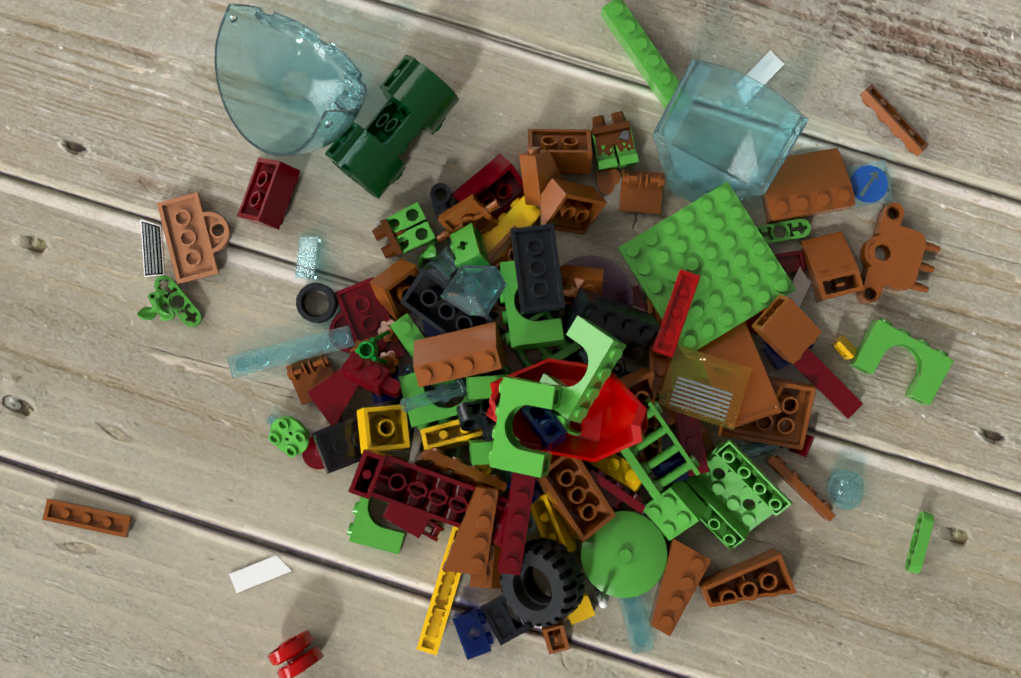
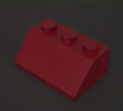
(494, 181)
(269, 193)

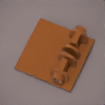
(641, 191)
(308, 374)

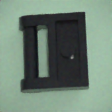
(501, 621)

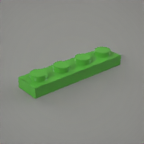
(407, 334)

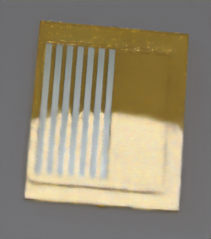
(704, 387)

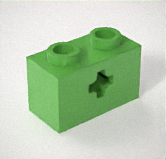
(469, 247)

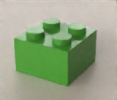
(676, 510)

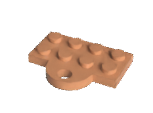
(192, 237)

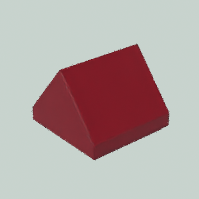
(807, 445)

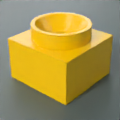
(396, 428)

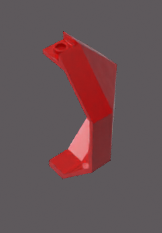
(612, 421)

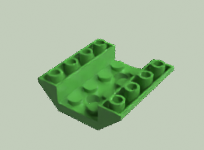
(725, 495)

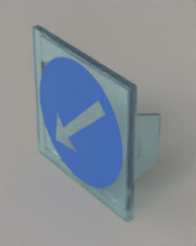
(870, 183)

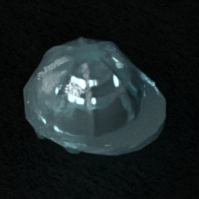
(845, 488)

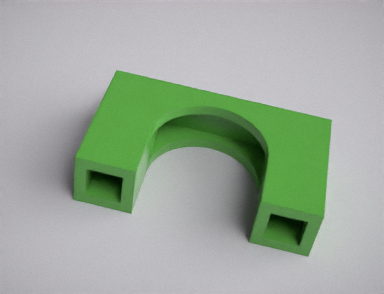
(522, 332)
(602, 353)
(930, 363)
(478, 388)
(424, 415)
(506, 450)
(371, 533)

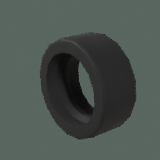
(300, 303)

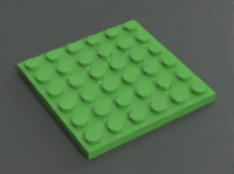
(724, 248)

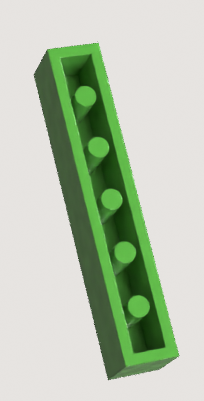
(640, 50)

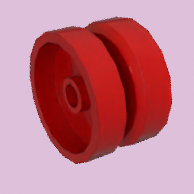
(294, 654)

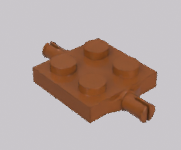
(467, 212)

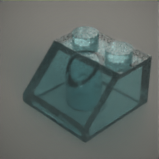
(475, 289)

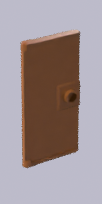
(739, 348)

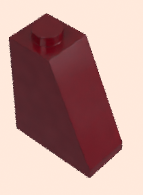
(333, 396)

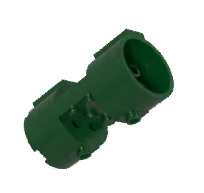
(414, 103)

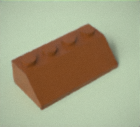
(458, 354)
(575, 497)

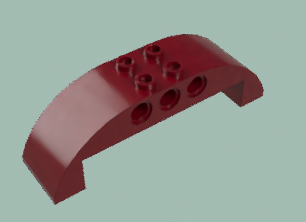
(419, 489)

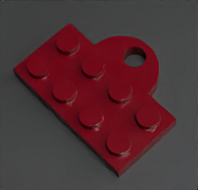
(364, 316)

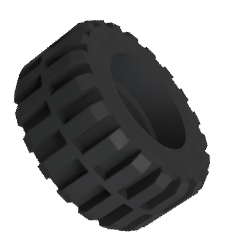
(562, 574)

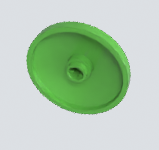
(625, 555)

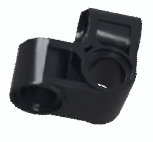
(473, 416)

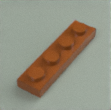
(899, 126)
(793, 479)
(87, 517)

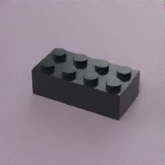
(426, 302)
(622, 321)

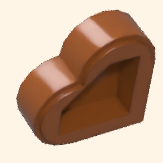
(607, 180)

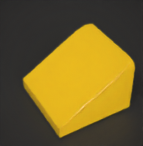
(844, 347)

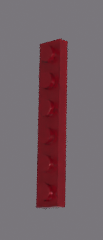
(517, 519)

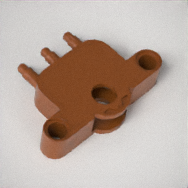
(902, 259)

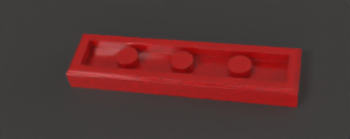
(676, 313)

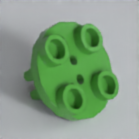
(281, 431)

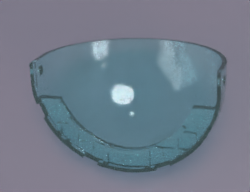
(284, 82)

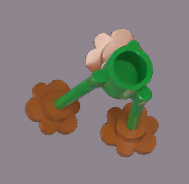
(369, 349)

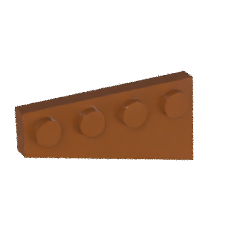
(460, 470)
(472, 543)

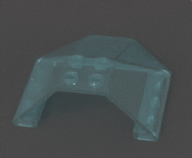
(724, 131)

